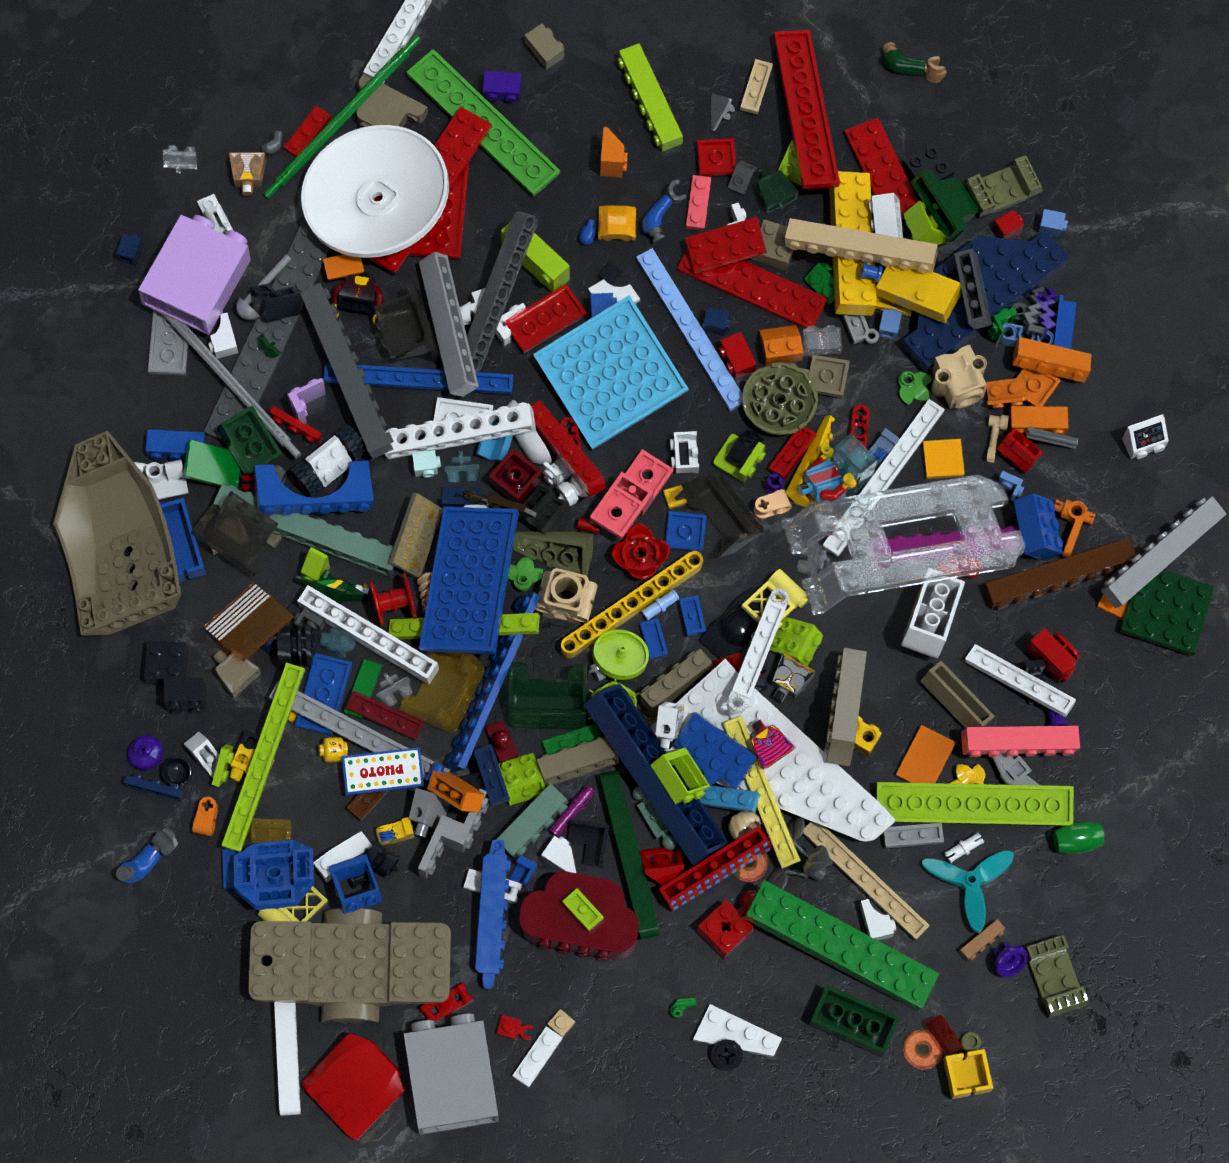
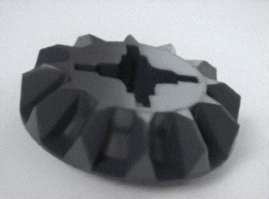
(721, 1061)

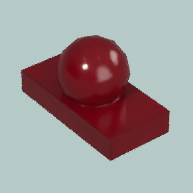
(501, 741)

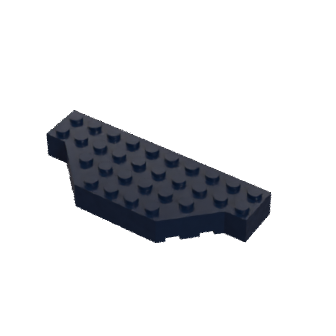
(1009, 275)

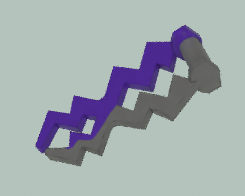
(1047, 323)

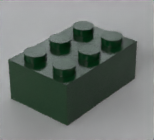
(249, 440)

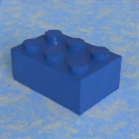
(1038, 526)

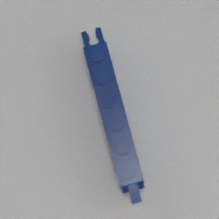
(491, 913)

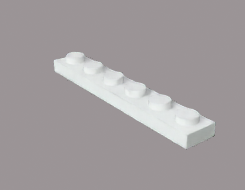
(1020, 680)

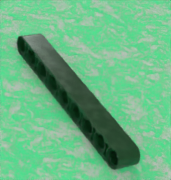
(629, 854)

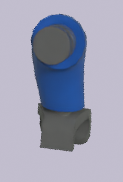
(652, 219)
(142, 864)

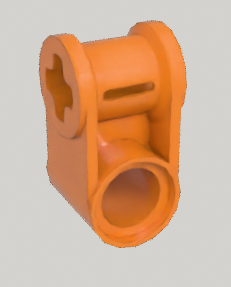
(205, 820)

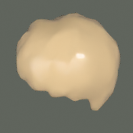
(743, 823)

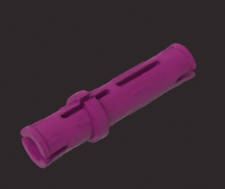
(577, 804)

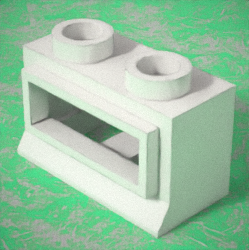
(684, 437)

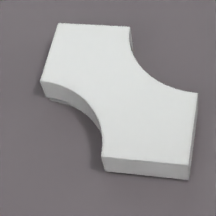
(619, 292)

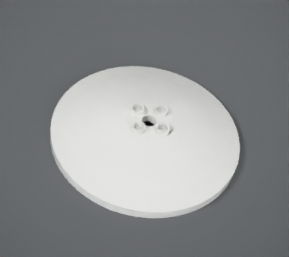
(370, 164)

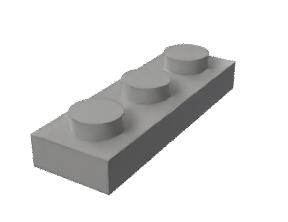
(913, 835)

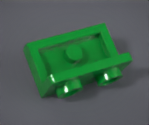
(822, 281)
(997, 330)

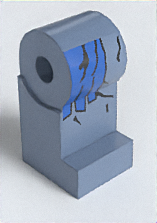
(883, 446)

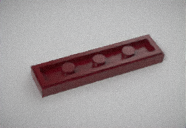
(384, 715)

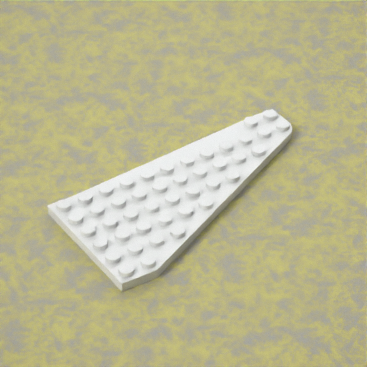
(802, 778)

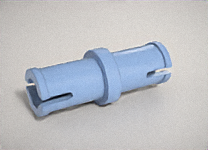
(660, 604)

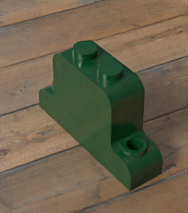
(946, 201)

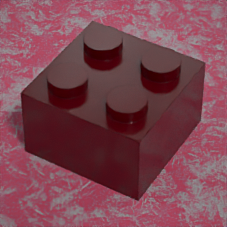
(515, 477)

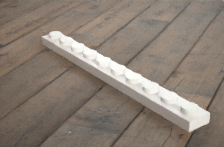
(894, 462)

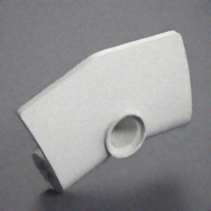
(169, 480)

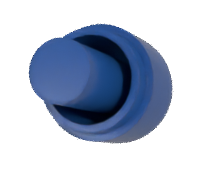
(587, 233)

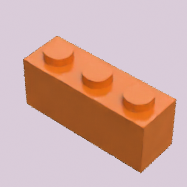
(1039, 417)
(456, 791)

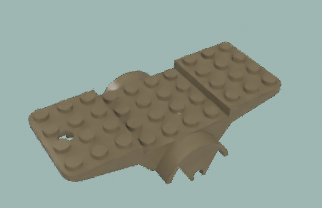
(350, 964)

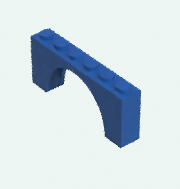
(276, 498)

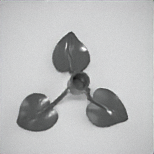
(814, 866)

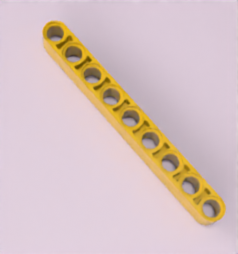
(635, 596)

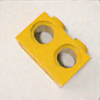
(865, 729)

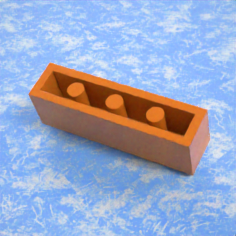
(1052, 359)

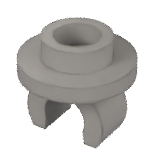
(598, 675)

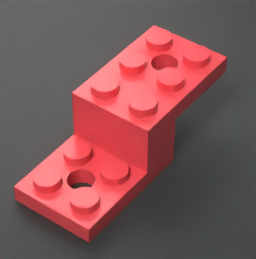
(631, 494)

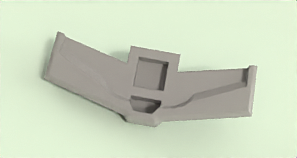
(1013, 770)

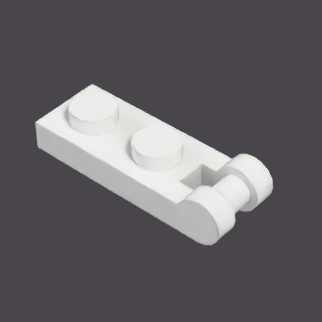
(473, 883)

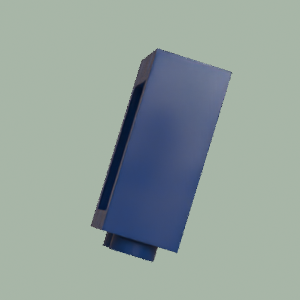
(350, 869)

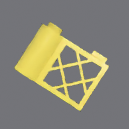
(778, 580)
(283, 914)

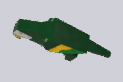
(337, 588)

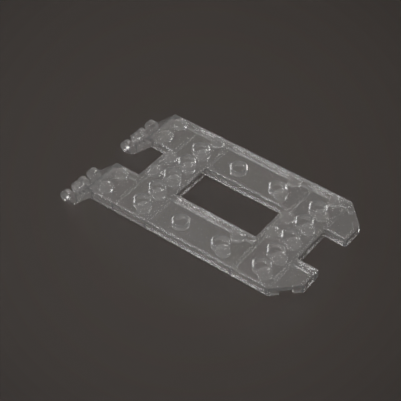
(873, 563)

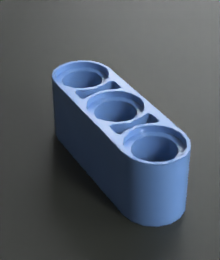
(1017, 331)

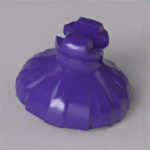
(145, 759)
(1010, 960)

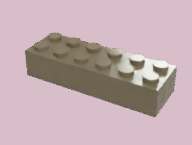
(845, 706)

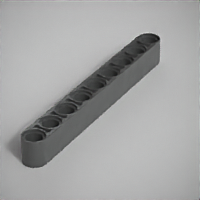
(500, 286)

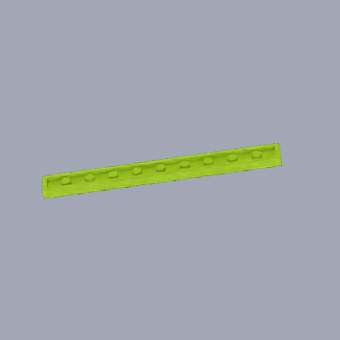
(263, 757)

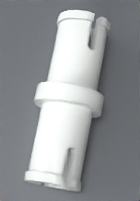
(964, 847)

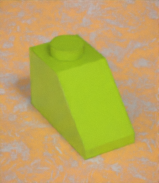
(315, 565)

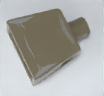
(235, 673)

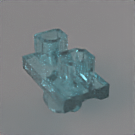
(471, 470)
(337, 642)

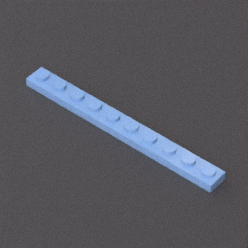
(690, 329)

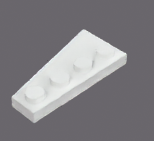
(720, 1025)

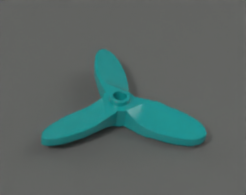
(982, 874)

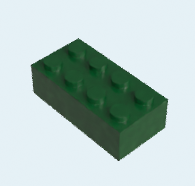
(854, 1021)

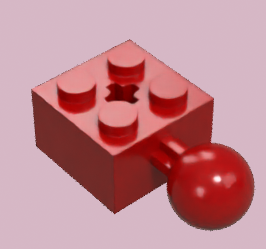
(728, 917)

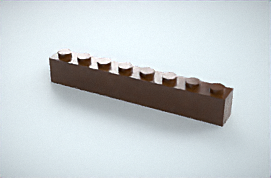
(1059, 574)

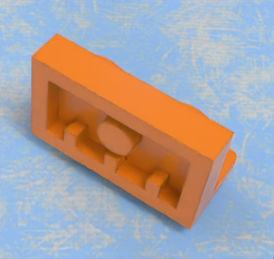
(1006, 391)

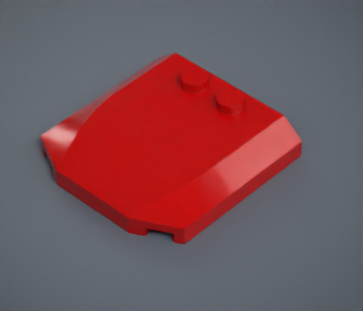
(355, 1084)

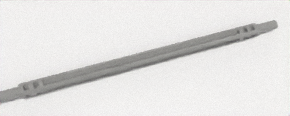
(234, 385)

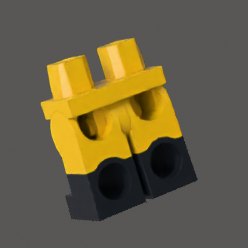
(245, 754)

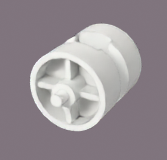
(570, 491)

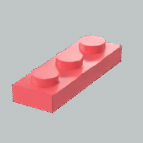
(698, 203)

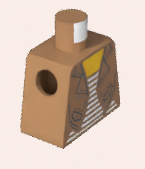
(248, 170)

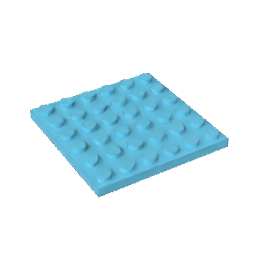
(611, 372)

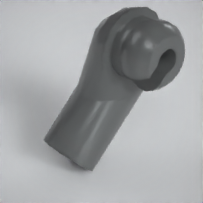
(273, 145)

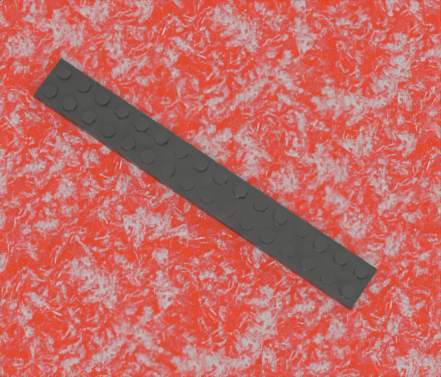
(253, 365)

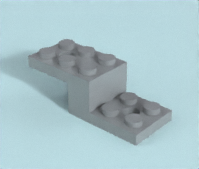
(453, 835)

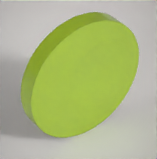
(620, 654)

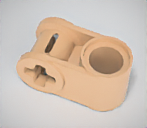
(774, 503)

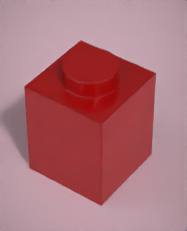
(1008, 225)

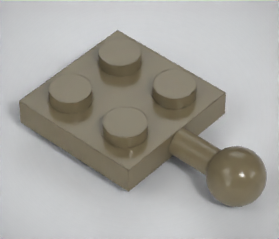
(828, 375)

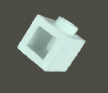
(426, 463)

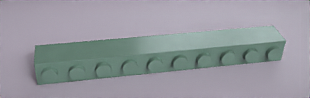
(324, 537)

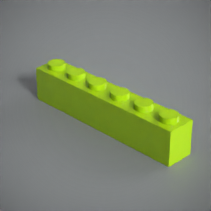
(650, 97)

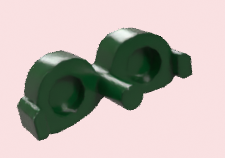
(270, 349)

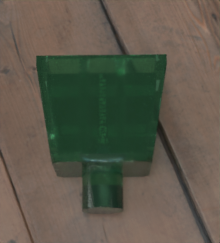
(775, 190)

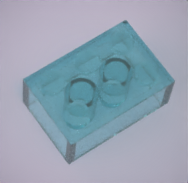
(854, 458)

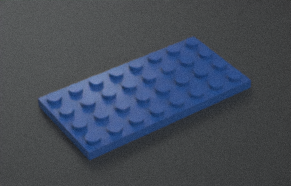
(469, 580)

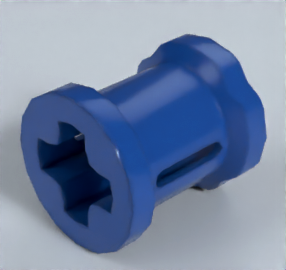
(871, 272)

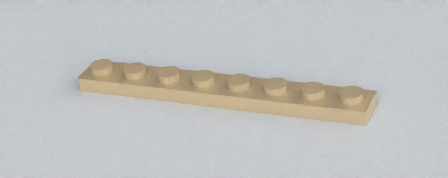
(867, 880)

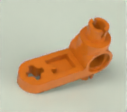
(1085, 516)

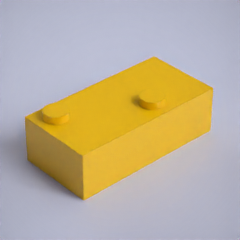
(920, 292)

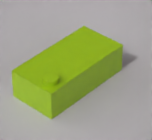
(543, 263)

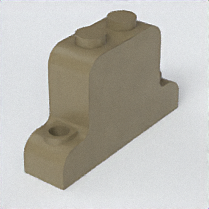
(388, 107)

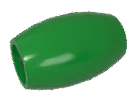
(1078, 837)

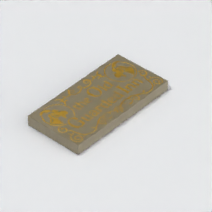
(416, 535)

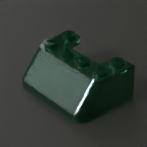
(547, 701)

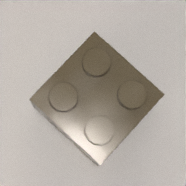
(774, 239)

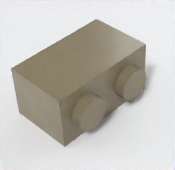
(544, 46)

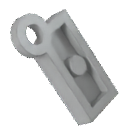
(859, 329)

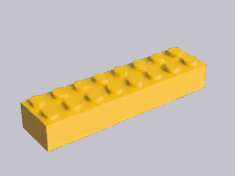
(851, 210)

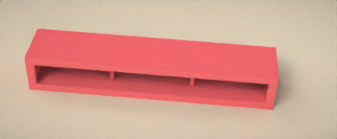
(1020, 740)

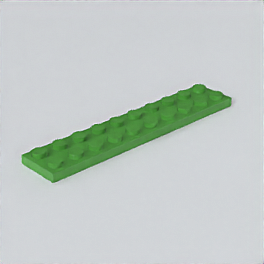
(503, 140)

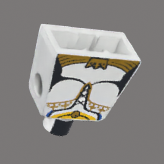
(671, 715)

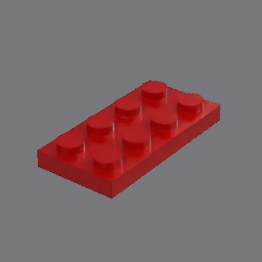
(726, 245)
(545, 318)

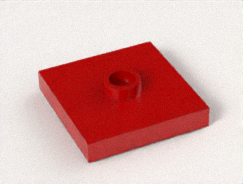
(716, 157)

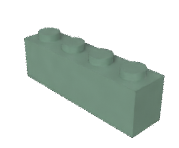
(533, 821)

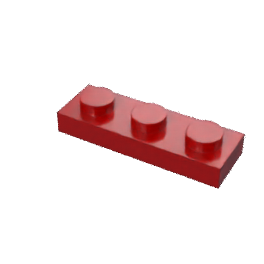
(307, 131)
(296, 426)
(792, 452)

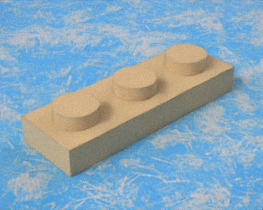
(756, 86)

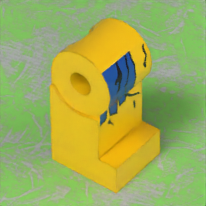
(395, 832)

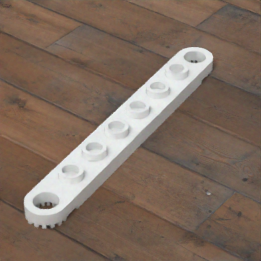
(757, 651)

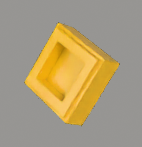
(670, 495)

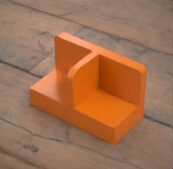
(342, 266)

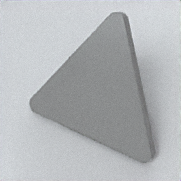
(719, 107)

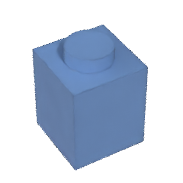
(1053, 222)
(890, 323)

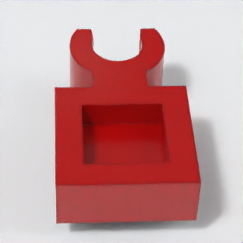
(510, 1028)

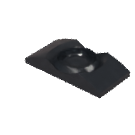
(733, 629)

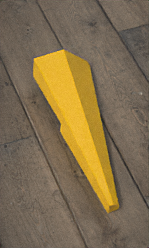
(811, 455)

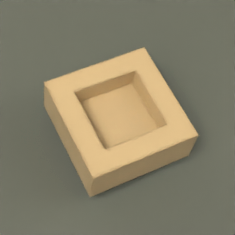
(561, 1023)

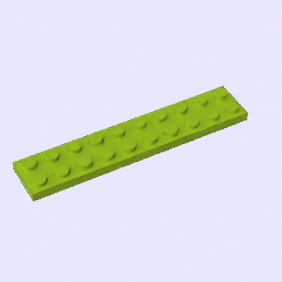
(977, 803)

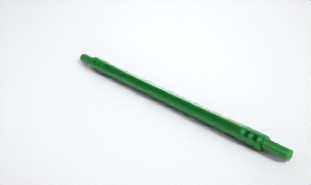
(341, 117)

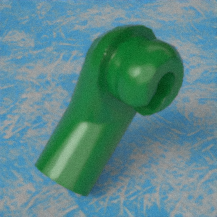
(681, 1004)

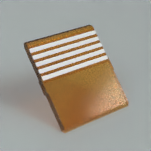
(248, 622)

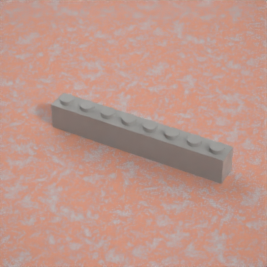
(448, 324)
(1163, 551)

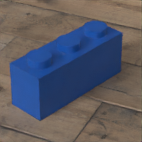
(170, 443)

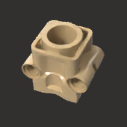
(959, 377)
(570, 610)

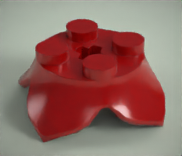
(640, 539)

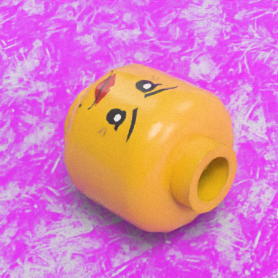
(333, 749)

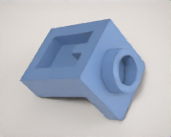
(1011, 482)

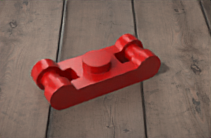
(449, 1006)

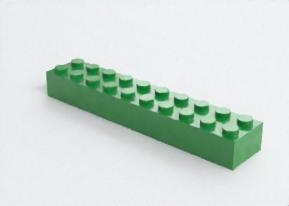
(841, 945)

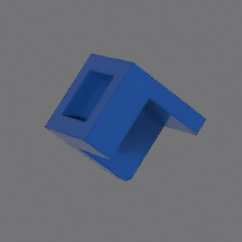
(524, 871)

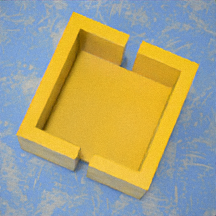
(969, 1074)

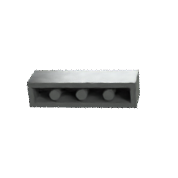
(973, 289)

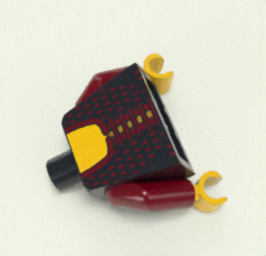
(358, 294)

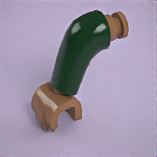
(901, 64)

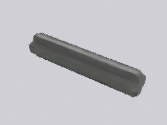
(1051, 437)

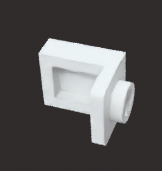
(737, 213)

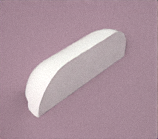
(531, 444)

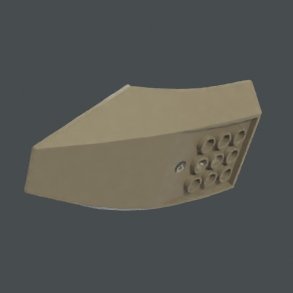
(99, 515)

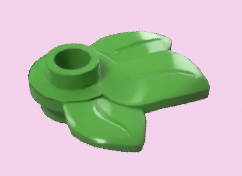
(916, 388)
(524, 571)

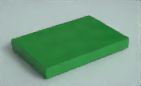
(210, 464)

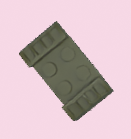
(1004, 187)
(1055, 976)

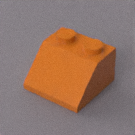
(612, 155)
(781, 345)

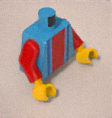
(824, 480)

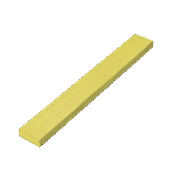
(767, 802)

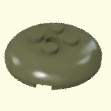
(782, 382)

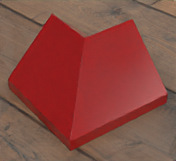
(662, 864)

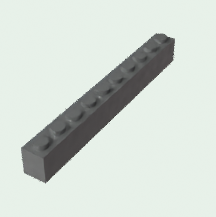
(346, 370)

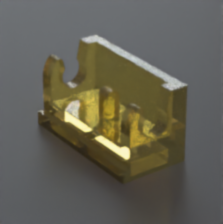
(270, 830)

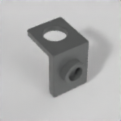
(741, 177)

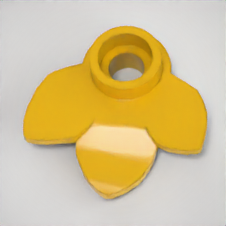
(969, 776)

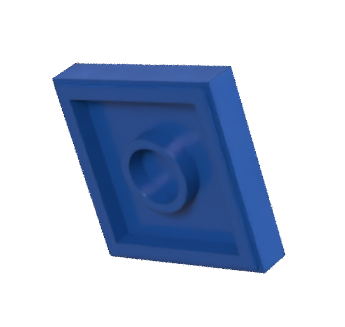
(685, 531)

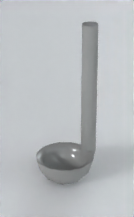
(243, 307)

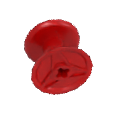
(393, 599)

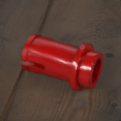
(587, 525)

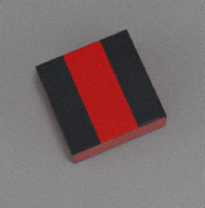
(248, 484)

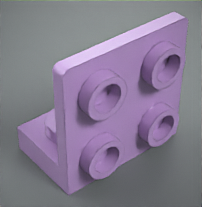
(300, 396)

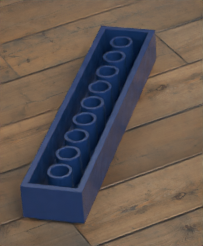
(637, 750)

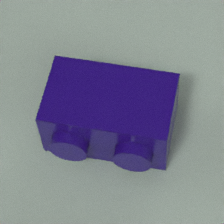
(502, 86)

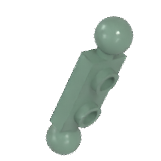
(653, 820)

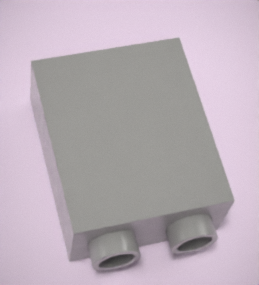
(450, 1075)

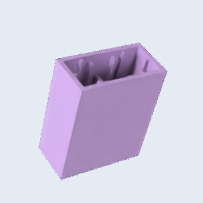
(195, 273)

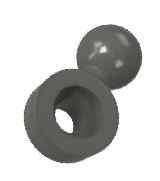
(1019, 317)

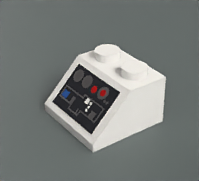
(1146, 437)

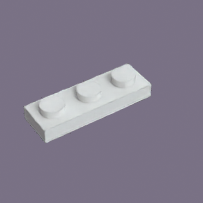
(537, 1057)

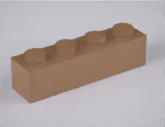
(983, 939)

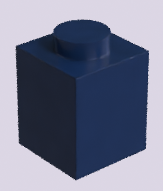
(129, 249)
(716, 321)

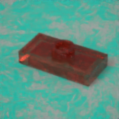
(944, 1035)

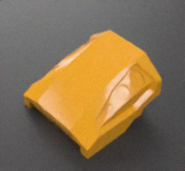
(617, 223)

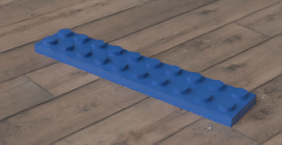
(488, 690)

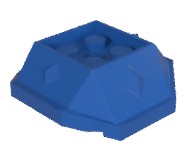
(274, 874)

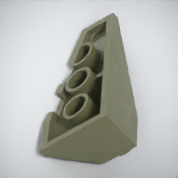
(557, 549)

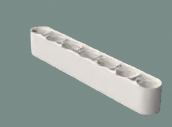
(287, 1058)

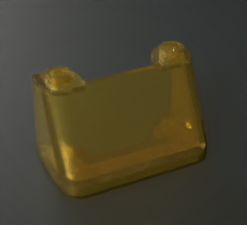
(449, 693)

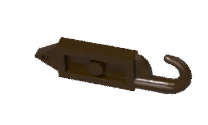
(496, 502)

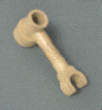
(997, 423)

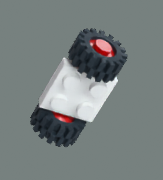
(328, 461)

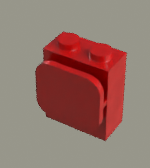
(1057, 653)

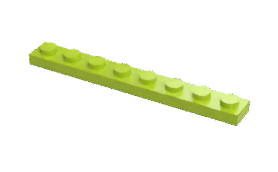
(510, 625)

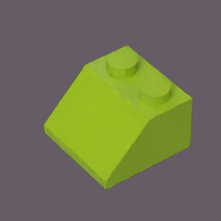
(923, 225)

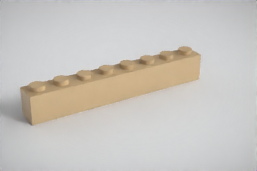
(861, 245)

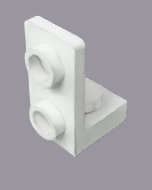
(504, 332)
(555, 473)

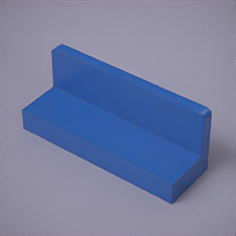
(1064, 323)

